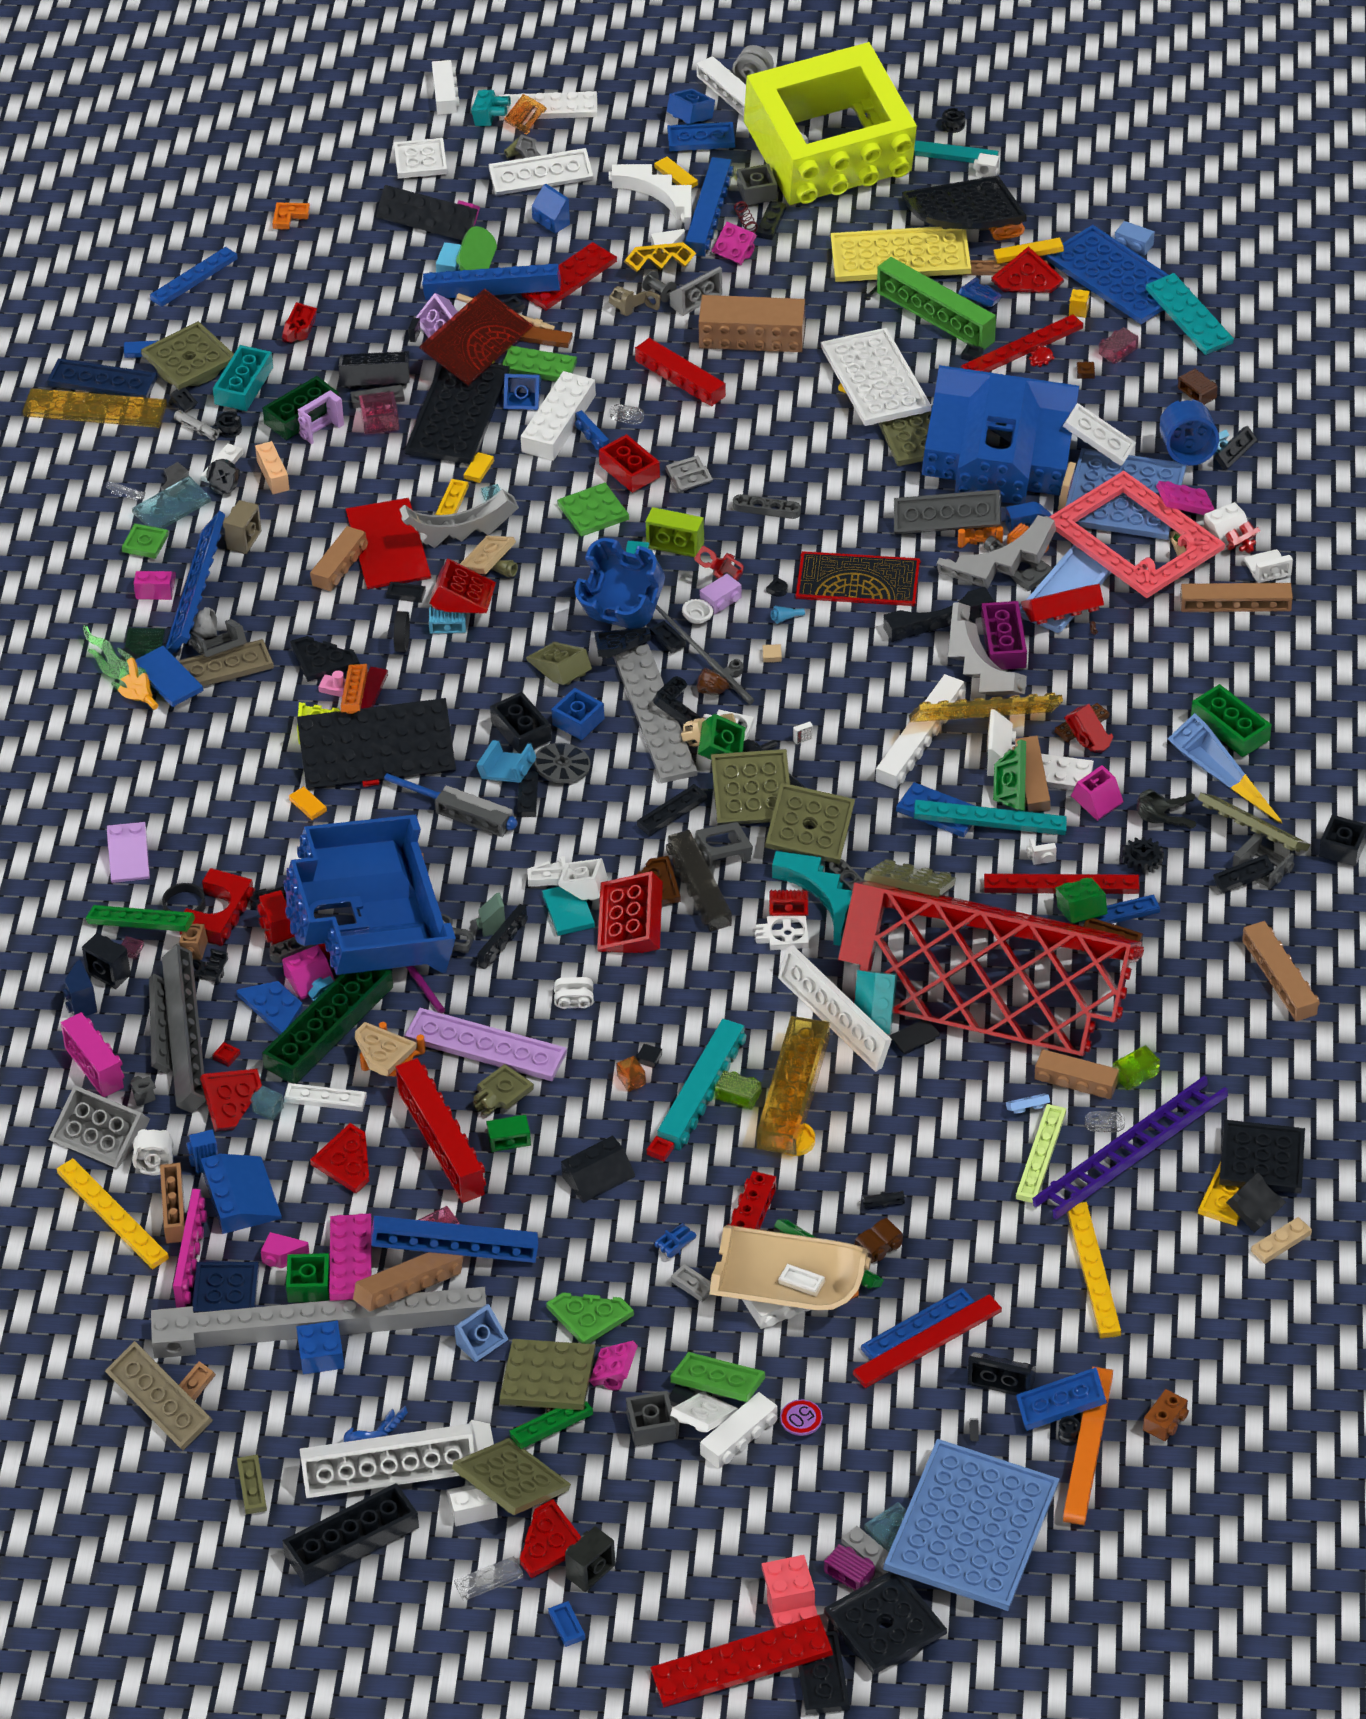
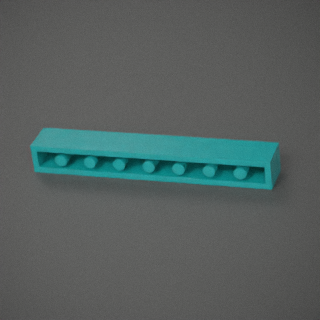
(701, 1083)

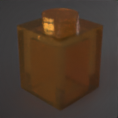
(631, 1073)

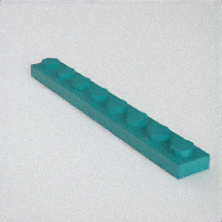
(990, 817)

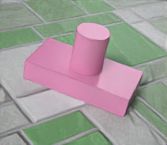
(333, 684)

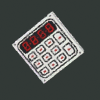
(803, 732)

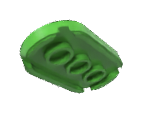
(476, 249)

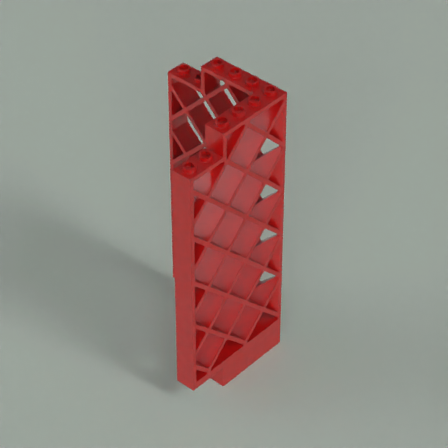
(862, 936)

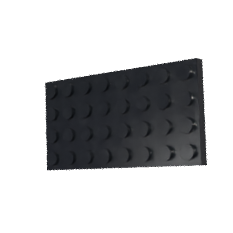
(456, 415)
(376, 741)

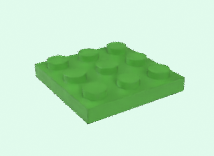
(593, 509)

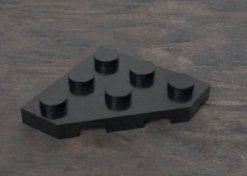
(618, 641)
(321, 658)

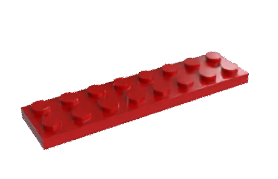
(741, 1661)

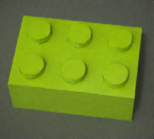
(674, 532)

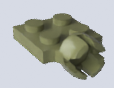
(501, 1090)

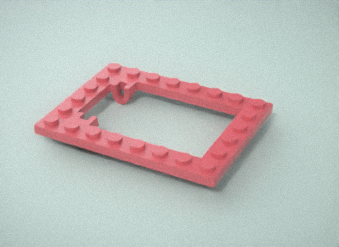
(1199, 541)

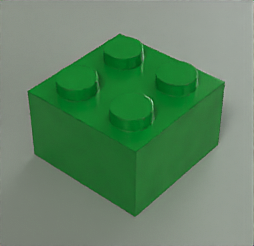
(720, 736)
(1081, 900)
(308, 1277)

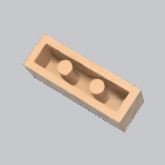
(272, 467)

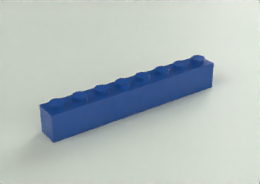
(709, 205)
(495, 280)
(454, 1239)

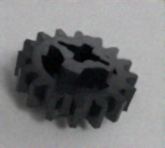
(1143, 854)

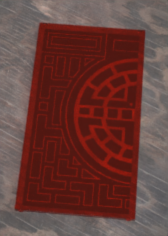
(476, 336)

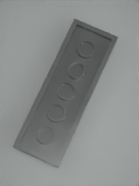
(947, 512)

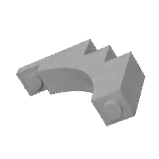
(982, 568)
(966, 646)

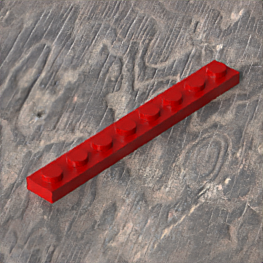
(1025, 345)
(1047, 882)

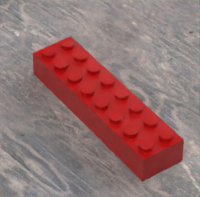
(440, 1130)

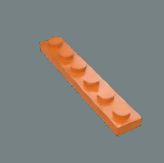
(354, 688)

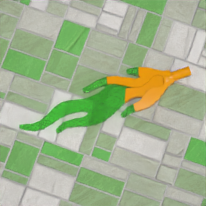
(135, 677)

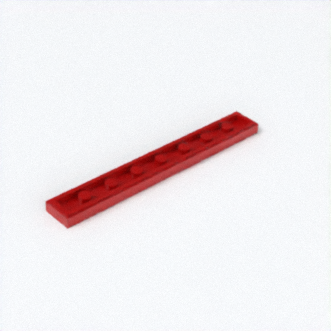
(927, 1341)

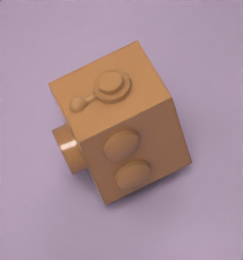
(195, 940)

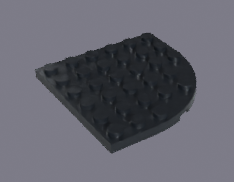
(966, 204)

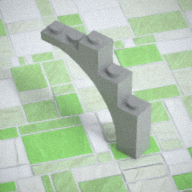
(460, 525)

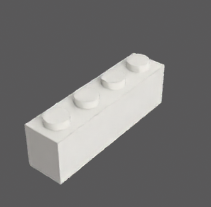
(444, 87)
(738, 1430)

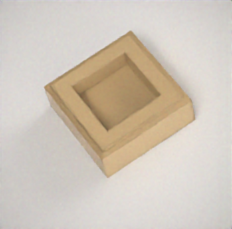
(772, 653)

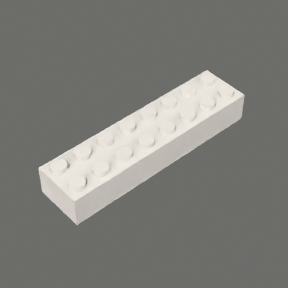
(384, 1460)

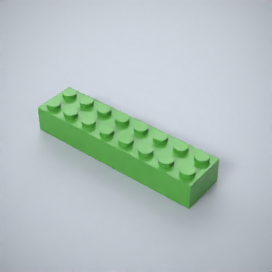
(936, 303)

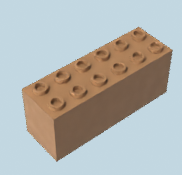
(752, 323)

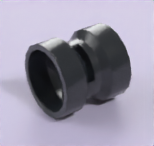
(1068, 1430)

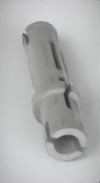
(201, 427)

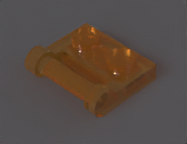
(522, 110)

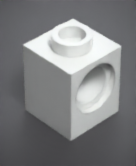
(986, 165)

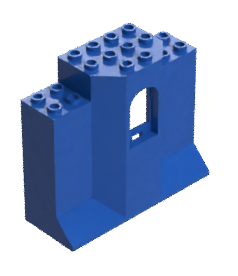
(970, 404)
(384, 880)

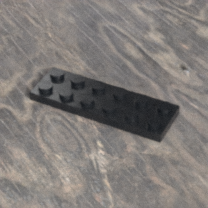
(425, 212)

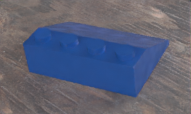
(239, 1191)

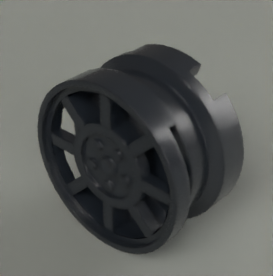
(953, 119)
(228, 423)

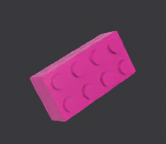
(92, 1054)

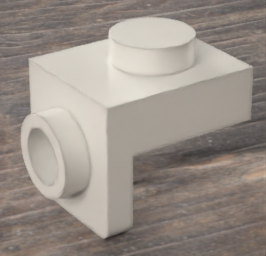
(1041, 853)

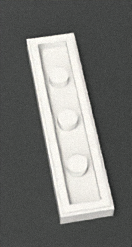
(325, 1097)

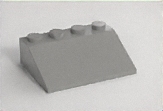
(97, 1127)

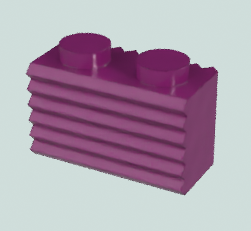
(849, 1567)

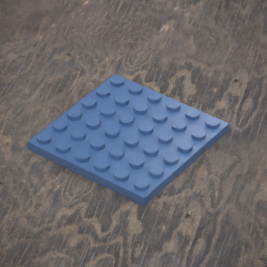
(1122, 512)

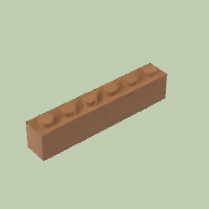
(1236, 597)
(1280, 971)
(406, 1279)

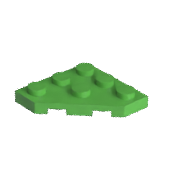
(589, 1315)

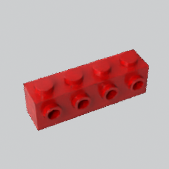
(754, 1201)

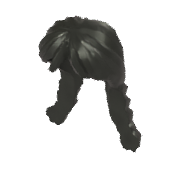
(1153, 805)

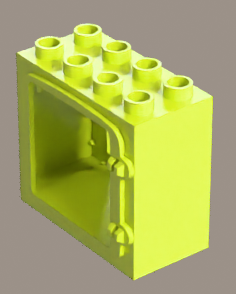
(819, 87)

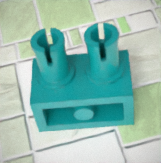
(487, 106)

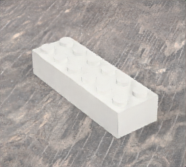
(557, 415)

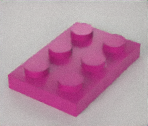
(1184, 498)

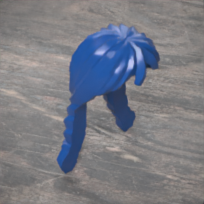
(388, 1424)

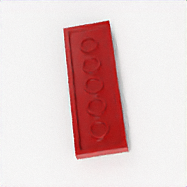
(574, 274)

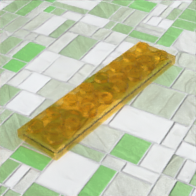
(95, 407)
(982, 708)

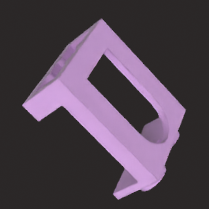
(334, 415)

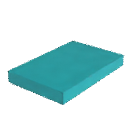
(567, 911)

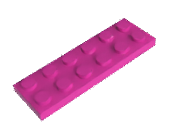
(189, 1249)
(349, 1253)

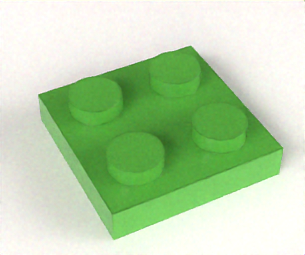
(145, 541)

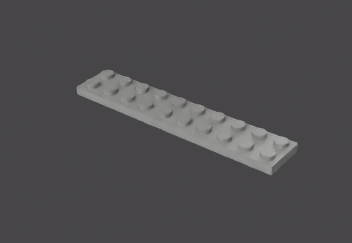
(658, 728)

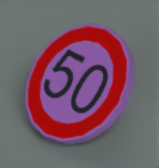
(801, 1417)

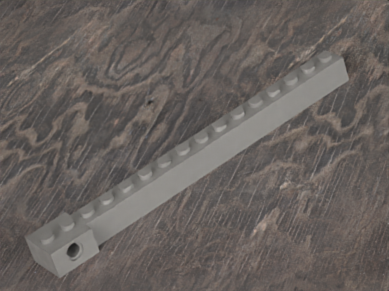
(182, 1331)

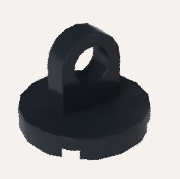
(222, 476)

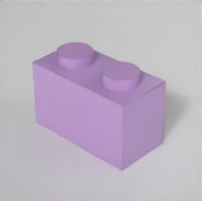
(721, 593)

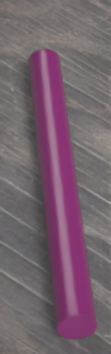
(426, 989)

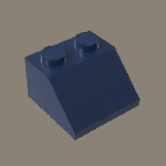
(79, 991)

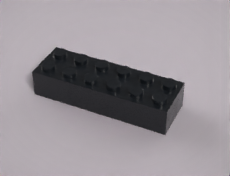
(350, 1534)

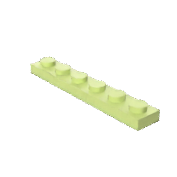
(1041, 1153)

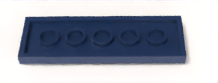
(101, 379)

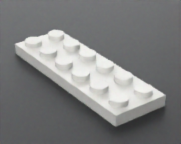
(561, 104)
(540, 170)

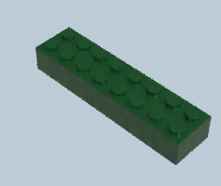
(325, 1023)

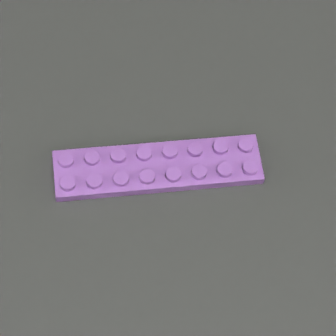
(487, 1044)

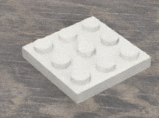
(420, 158)

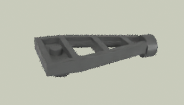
(1030, 577)

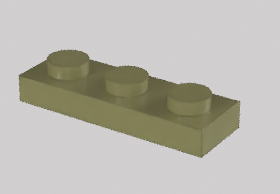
(251, 1484)

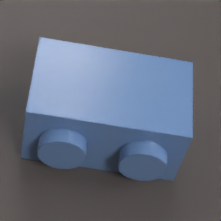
(1135, 237)

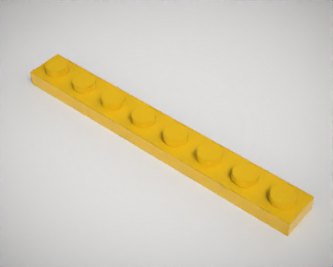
(112, 1213)
(1094, 1271)

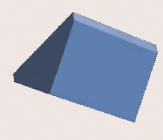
(480, 1333)

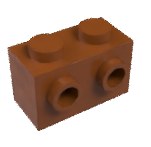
(1165, 1415)

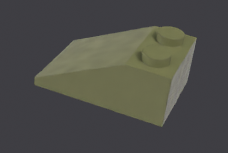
(561, 662)

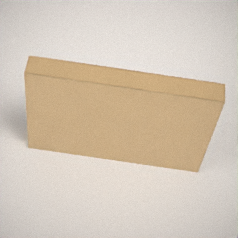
(488, 553)

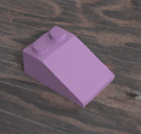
(128, 852)

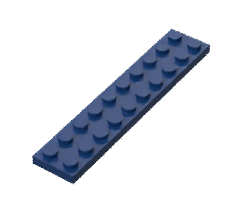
(195, 584)

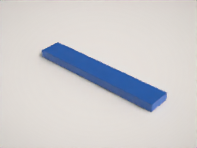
(917, 1323)

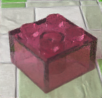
(379, 412)

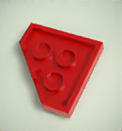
(1027, 274)
(229, 1095)
(345, 1158)
(547, 1539)

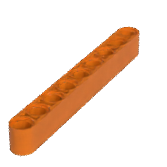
(1086, 1456)

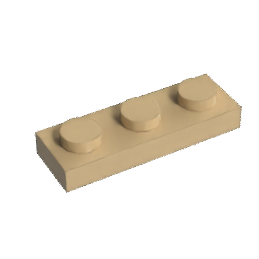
(1281, 1240)

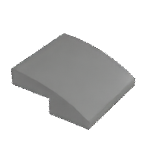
(688, 473)

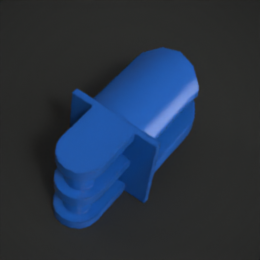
(674, 1241)

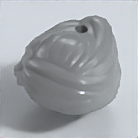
(205, 623)

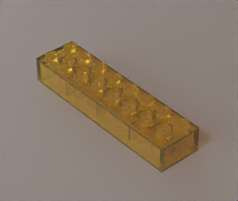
(793, 1085)

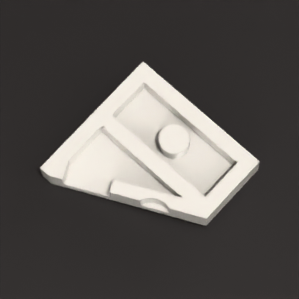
(546, 873)

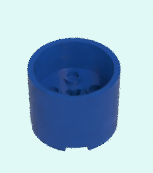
(1189, 432)

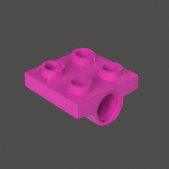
(735, 243)
(613, 1365)

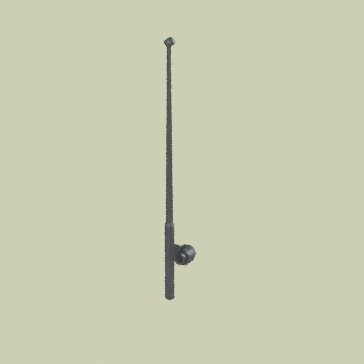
(734, 669)

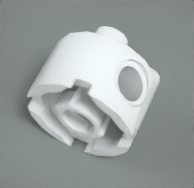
(152, 1150)

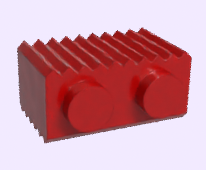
(788, 903)

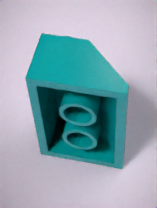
(876, 997)

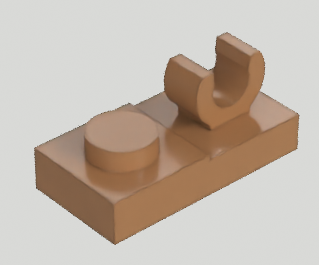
(197, 1380)

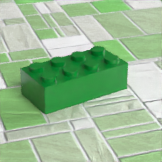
(1232, 720)

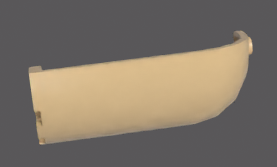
(757, 1258)

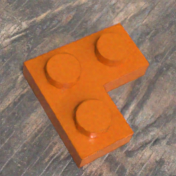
(286, 211)

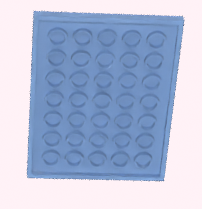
(971, 1524)

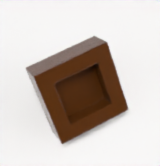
(1085, 370)

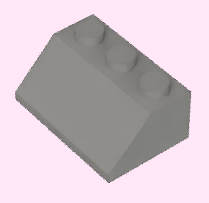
(689, 295)

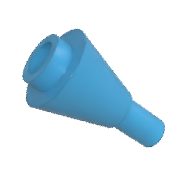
(782, 614)

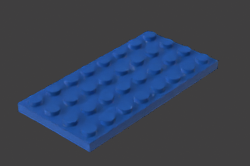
(1110, 272)

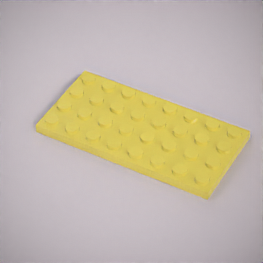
(924, 249)

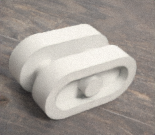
(573, 992)

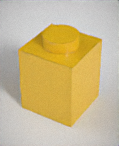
(1079, 303)

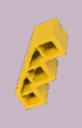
(659, 255)

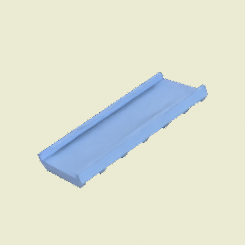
(1071, 572)

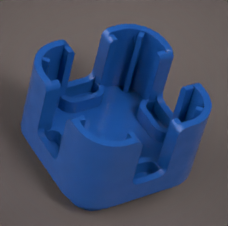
(620, 585)

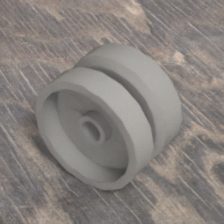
(751, 61)

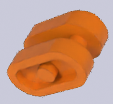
(1007, 232)

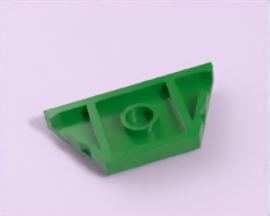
(1010, 777)

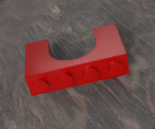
(235, 891)

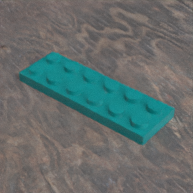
(1189, 314)

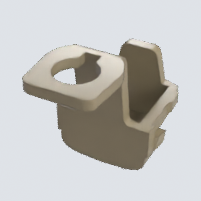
(629, 300)

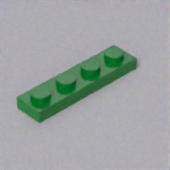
(547, 1425)

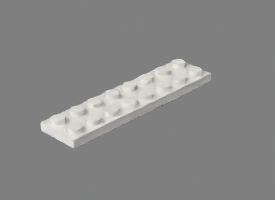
(834, 1007)

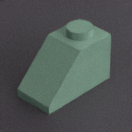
(491, 915)

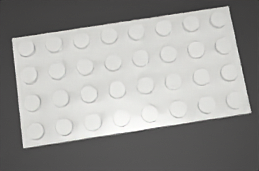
(875, 376)

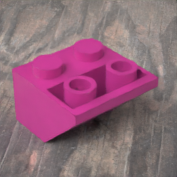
(1098, 793)

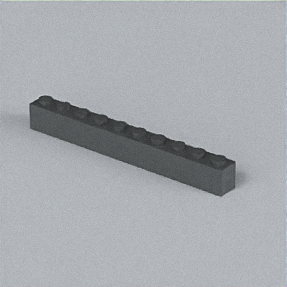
(184, 1028)

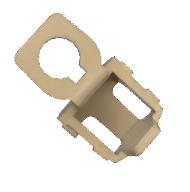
(693, 733)

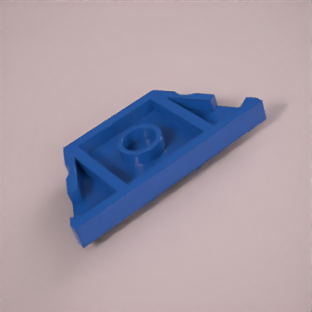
(980, 293)
(272, 1003)

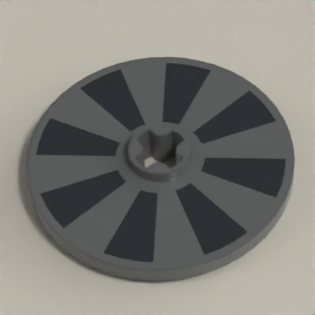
(562, 763)

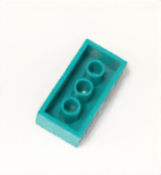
(243, 378)

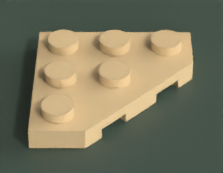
(382, 1048)

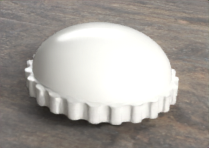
(697, 611)

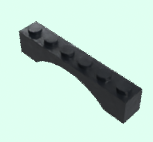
(907, 624)

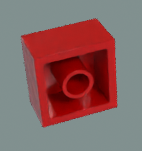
(274, 918)

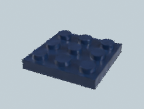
(225, 1286)

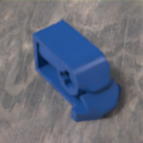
(1024, 514)

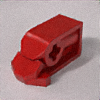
(299, 323)
(1088, 729)

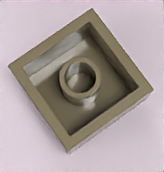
(242, 526)

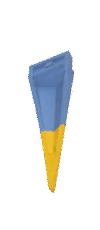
(1203, 748)

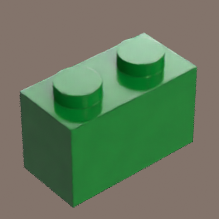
(508, 1133)

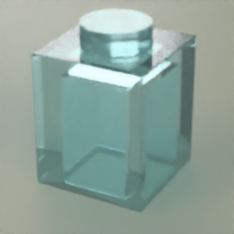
(267, 1102)

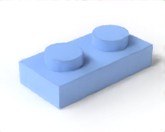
(1036, 1101)

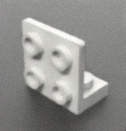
(1269, 565)

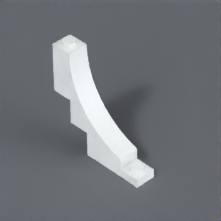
(640, 178)

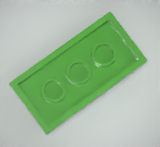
(538, 362)
(717, 1377)

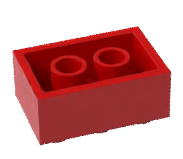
(629, 463)

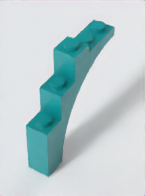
(810, 875)

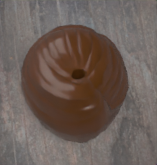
(711, 683)

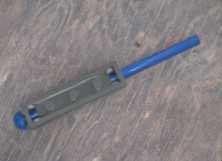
(465, 807)

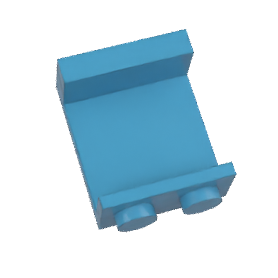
(504, 765)

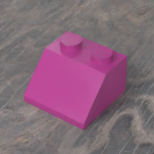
(154, 585)
(305, 968)

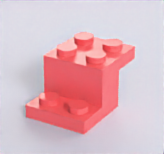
(789, 1590)

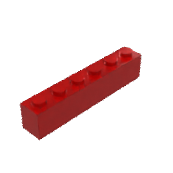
(680, 372)

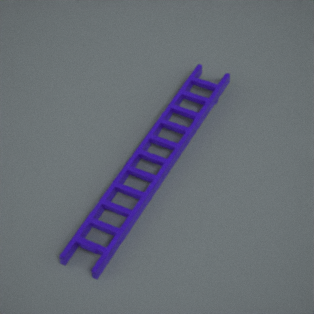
(1122, 1141)

